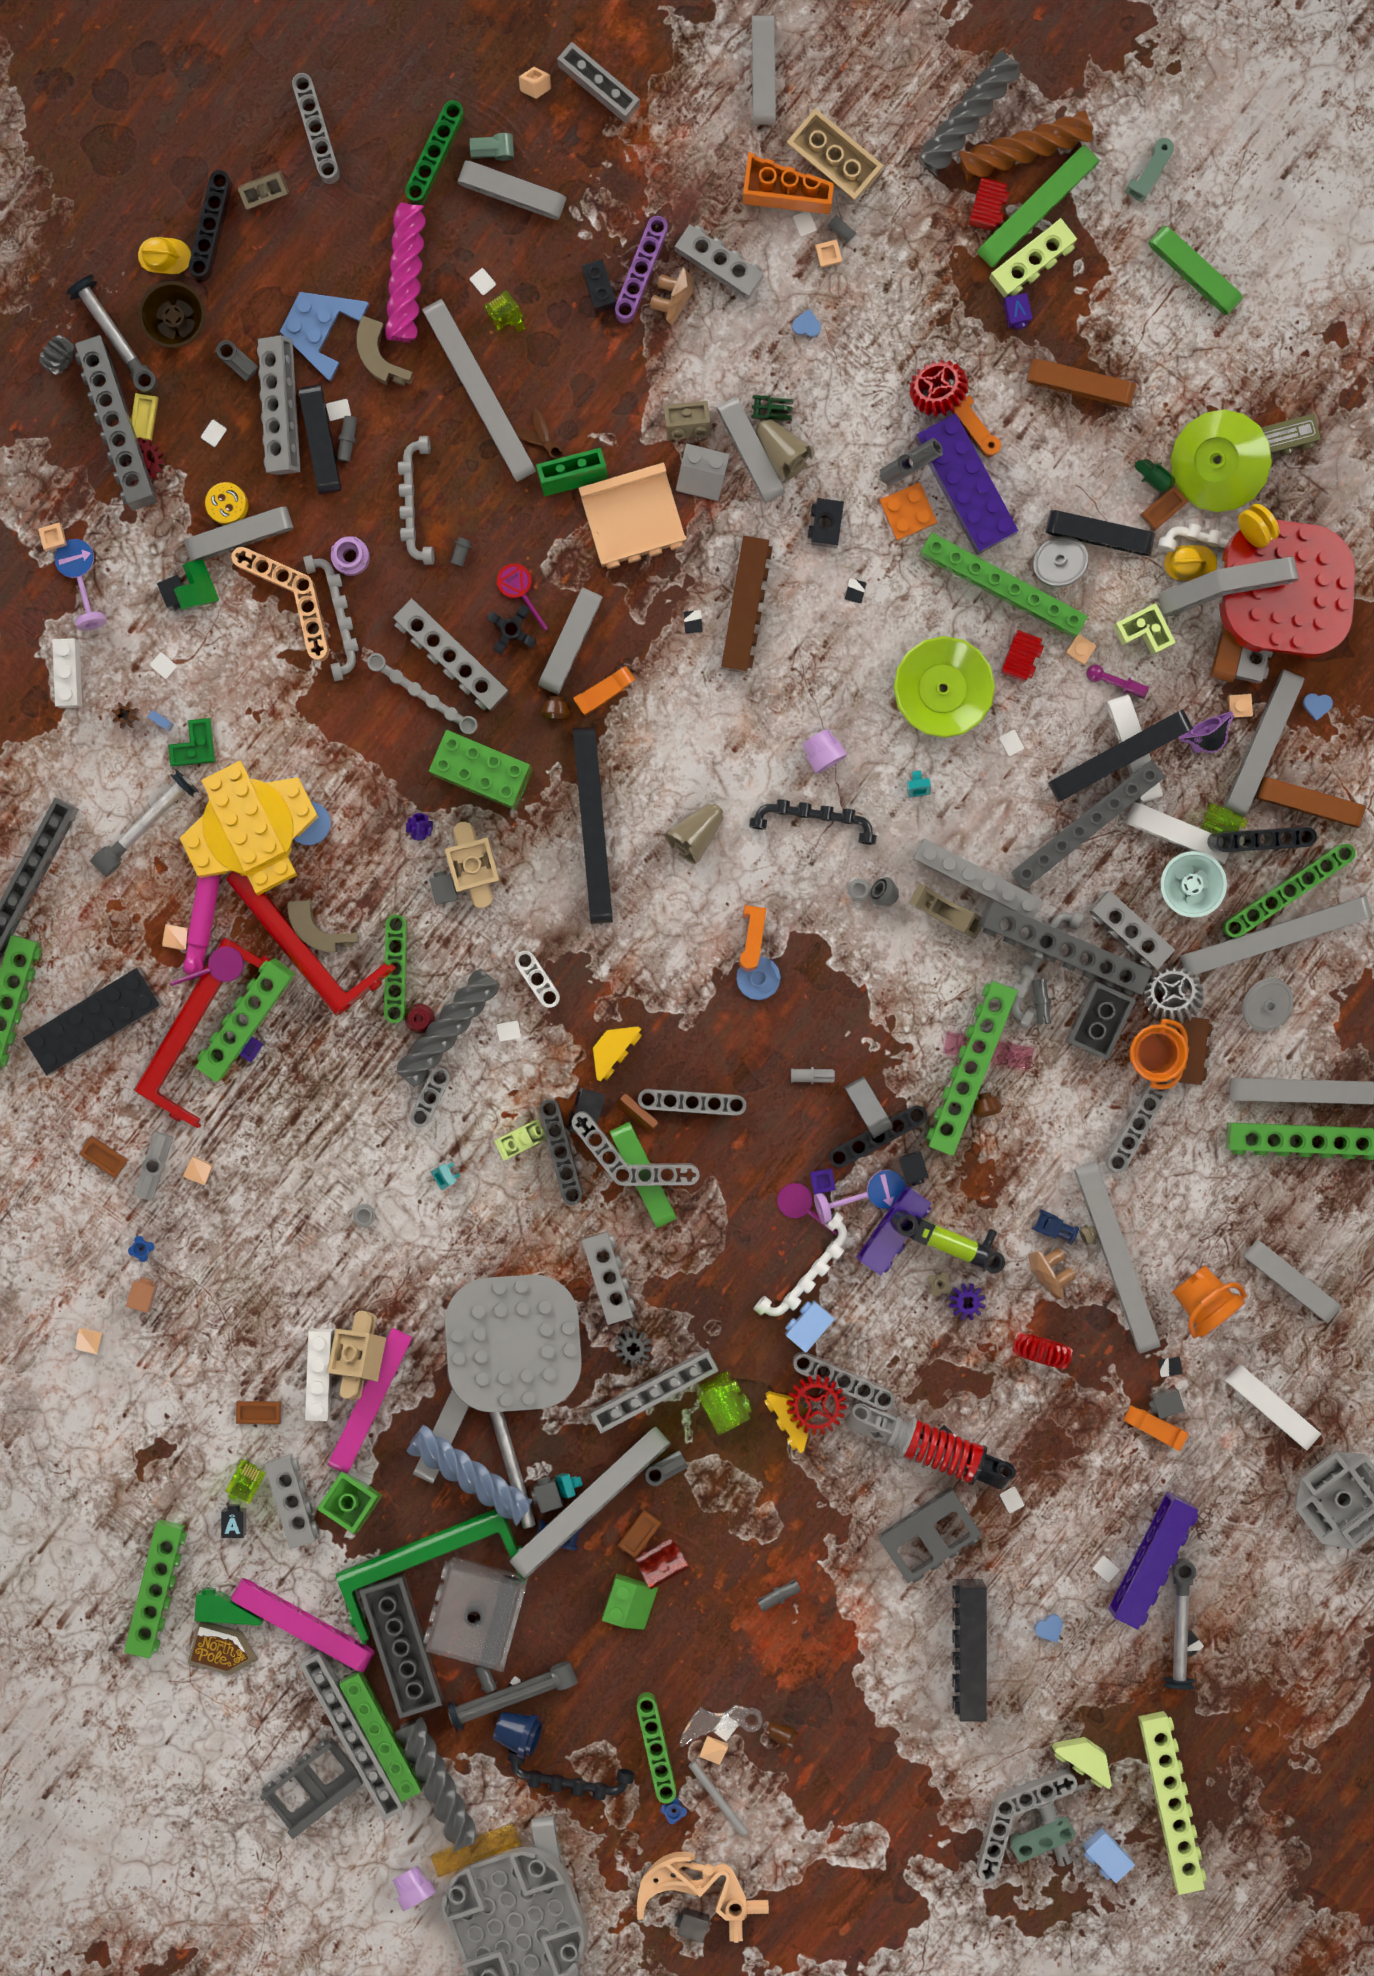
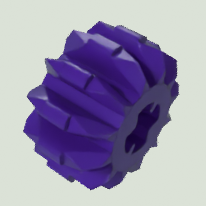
(974, 1300)

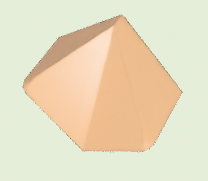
(535, 82)
(175, 937)
(198, 1170)

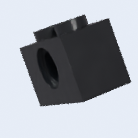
(598, 286)
(826, 536)

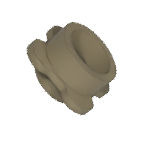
(944, 1288)

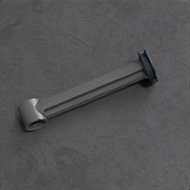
(560, 1677)

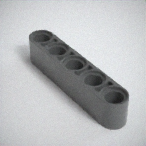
(568, 1160)

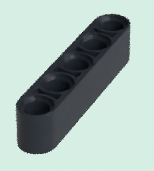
(210, 215)
(320, 439)
(1100, 533)
(1252, 839)
(869, 1144)

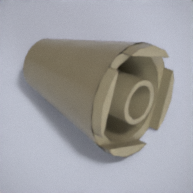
(783, 449)
(695, 832)

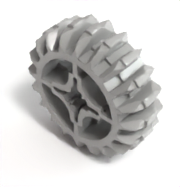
(1173, 986)

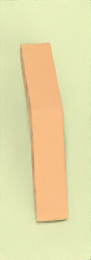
(301, 597)

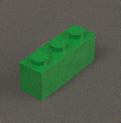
(572, 472)

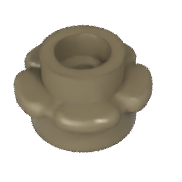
(1088, 1235)

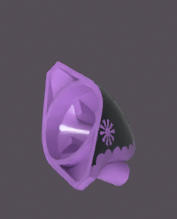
(1209, 734)

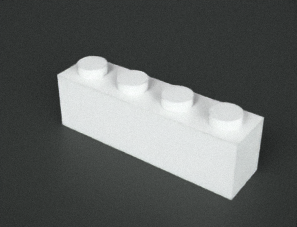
(318, 1380)

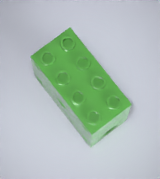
(481, 770)

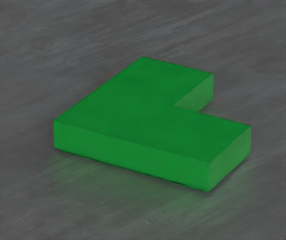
(200, 587)
(199, 749)

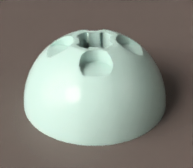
(1204, 890)

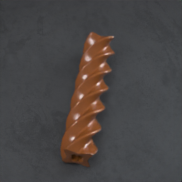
(1026, 145)

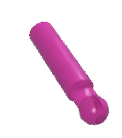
(201, 923)

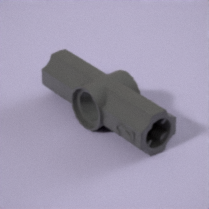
(920, 457)

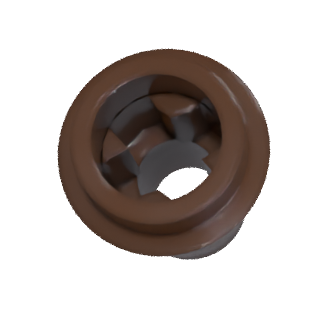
(782, 1734)

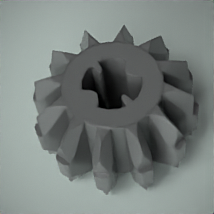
(57, 354)
(628, 1342)

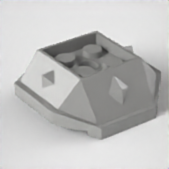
(1317, 1493)

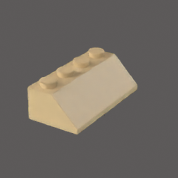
(835, 154)

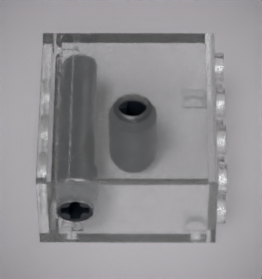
(469, 1637)

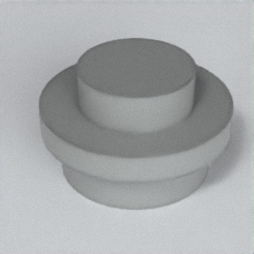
(858, 889)
(364, 1215)

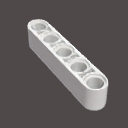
(1125, 726)
(1172, 830)
(1273, 1407)

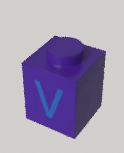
(1017, 311)

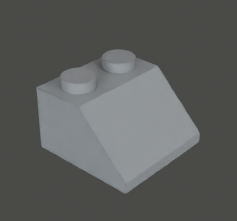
(702, 472)

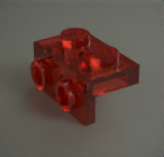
(661, 1563)

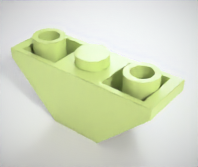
(520, 1139)
(1086, 1759)

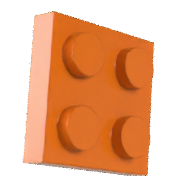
(908, 511)

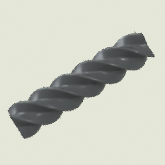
(965, 116)
(443, 1033)
(439, 1785)

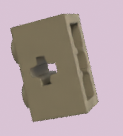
(263, 189)

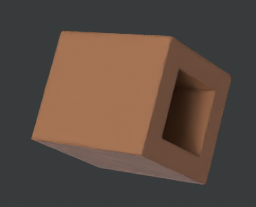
(142, 1294)

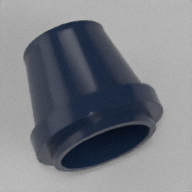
(518, 1733)

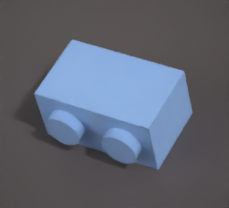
(809, 1325)
(1108, 1855)

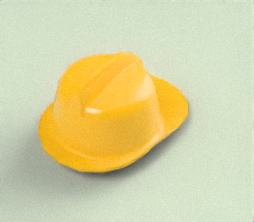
(164, 255)
(1190, 562)

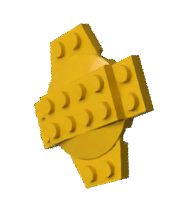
(249, 827)

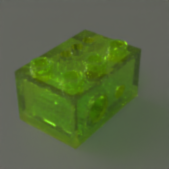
(724, 1402)

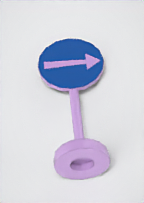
(75, 562)
(881, 1190)

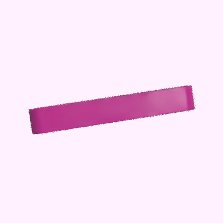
(369, 1403)
(302, 1625)

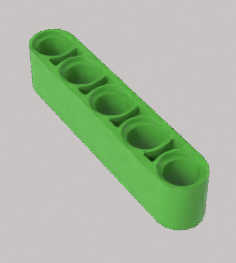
(1195, 270)
(400, 979)
(652, 1195)
(656, 1758)

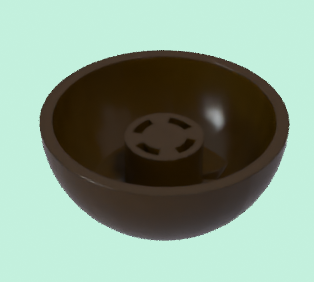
(171, 302)

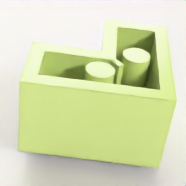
(1148, 624)

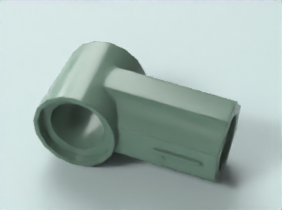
(497, 147)

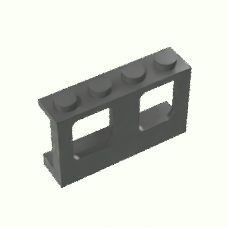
(922, 1524)
(322, 1796)

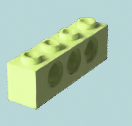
(1057, 234)

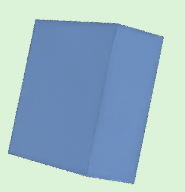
(160, 720)

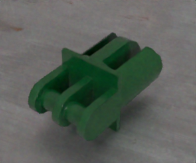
(772, 408)
(1155, 475)

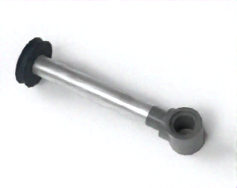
(83, 290)
(109, 858)
(1183, 1584)

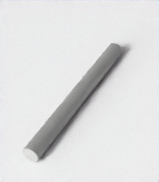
(716, 1796)

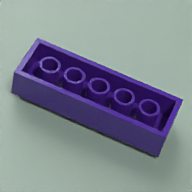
(968, 486)
(1153, 1560)

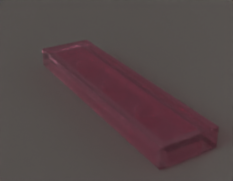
(1004, 1053)

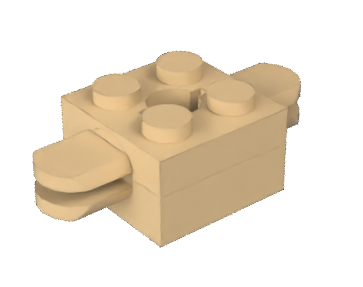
(472, 865)
(347, 1352)

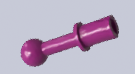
(1096, 673)

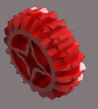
(941, 395)
(1042, 1350)
(801, 1392)

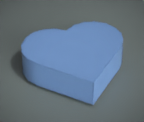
(806, 324)
(1317, 705)
(1049, 1628)

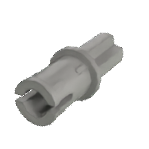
(812, 1075)

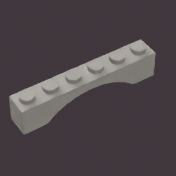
(977, 878)

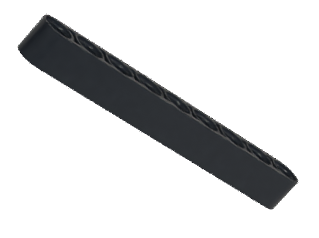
(592, 825)

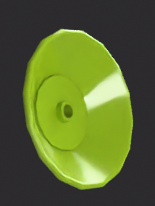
(1242, 467)
(957, 667)

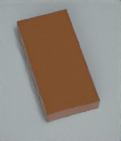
(1164, 508)
(636, 1113)
(103, 1156)
(258, 1412)
(639, 1533)

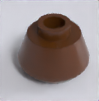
(555, 709)
(986, 1105)

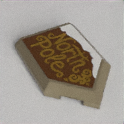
(220, 1649)

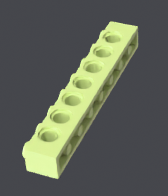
(1193, 1879)

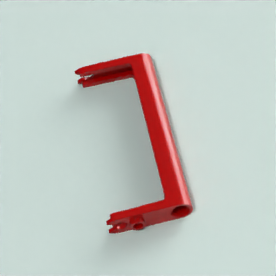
(300, 953)
(179, 1035)

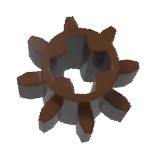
(131, 717)

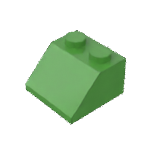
(349, 1502)
(629, 1603)

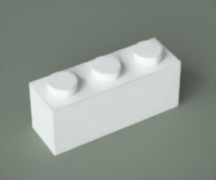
(67, 673)

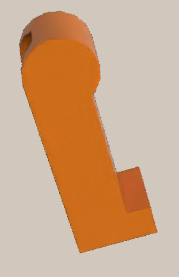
(977, 432)
(604, 691)
(750, 956)
(1156, 1427)

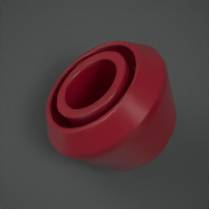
(419, 1010)

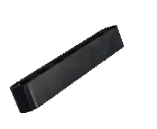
(1120, 755)

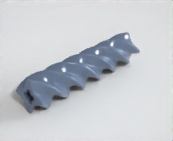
(471, 1475)

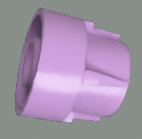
(347, 544)
(823, 751)
(413, 1888)

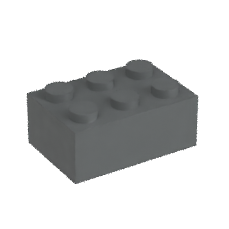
(1100, 1020)

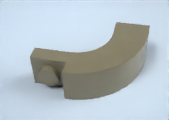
(368, 342)
(946, 911)
(305, 927)

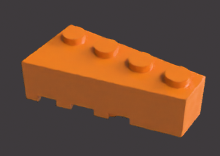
(785, 188)

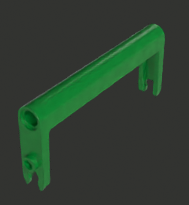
(417, 1553)

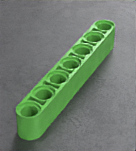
(1038, 206)
(1299, 888)

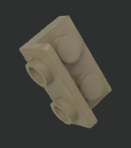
(687, 420)

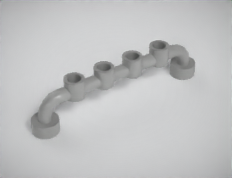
(408, 511)
(344, 622)
(377, 663)
(1030, 969)

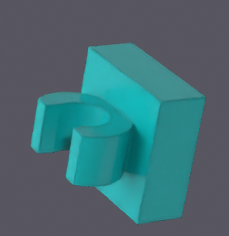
(918, 786)
(443, 1175)
(566, 1484)

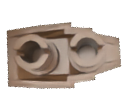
(681, 291)
(1041, 1267)

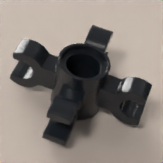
(505, 638)

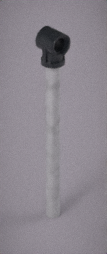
(510, 1461)

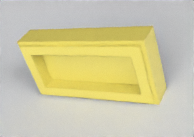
(144, 415)

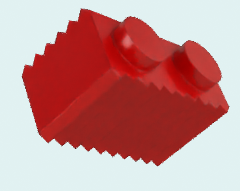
(988, 203)
(1021, 656)

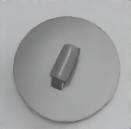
(1061, 562)
(1267, 1004)

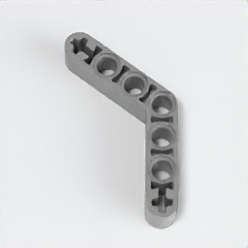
(1226, 582)
(633, 1169)
(1017, 1807)

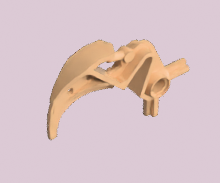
(729, 1894)

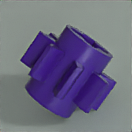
(419, 826)

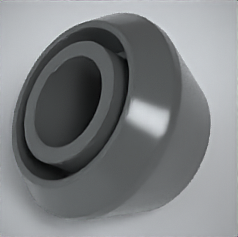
(884, 892)

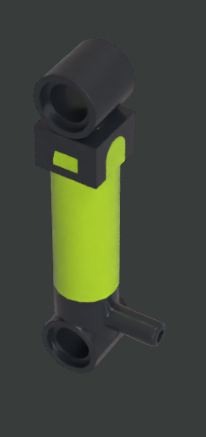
(930, 1234)

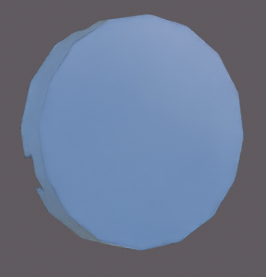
(318, 829)
(760, 982)

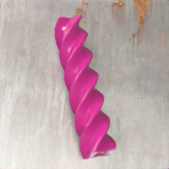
(404, 268)

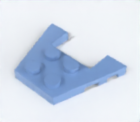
(311, 323)

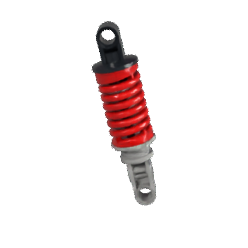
(932, 1445)

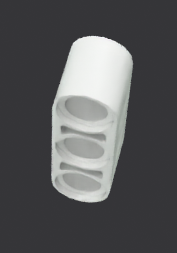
(533, 968)

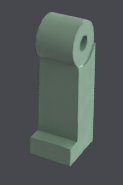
(1160, 155)
(1042, 1839)

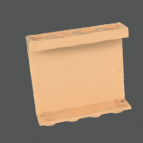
(632, 516)

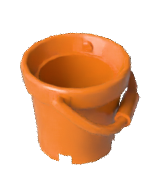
(1160, 1053)
(1208, 1301)

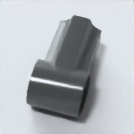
(237, 361)
(667, 1466)

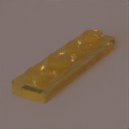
(484, 1846)

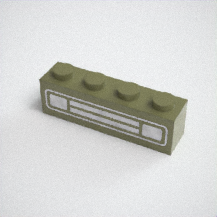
(1292, 434)

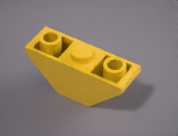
(613, 1048)
(777, 1403)

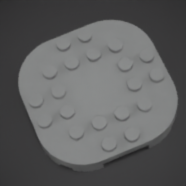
(512, 1343)
(516, 1916)

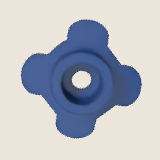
(140, 1242)
(673, 1817)

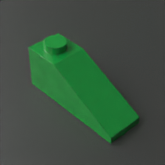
(219, 1608)

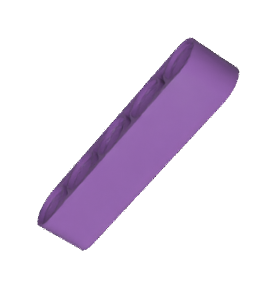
(645, 259)

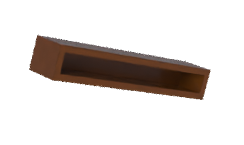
(745, 603)

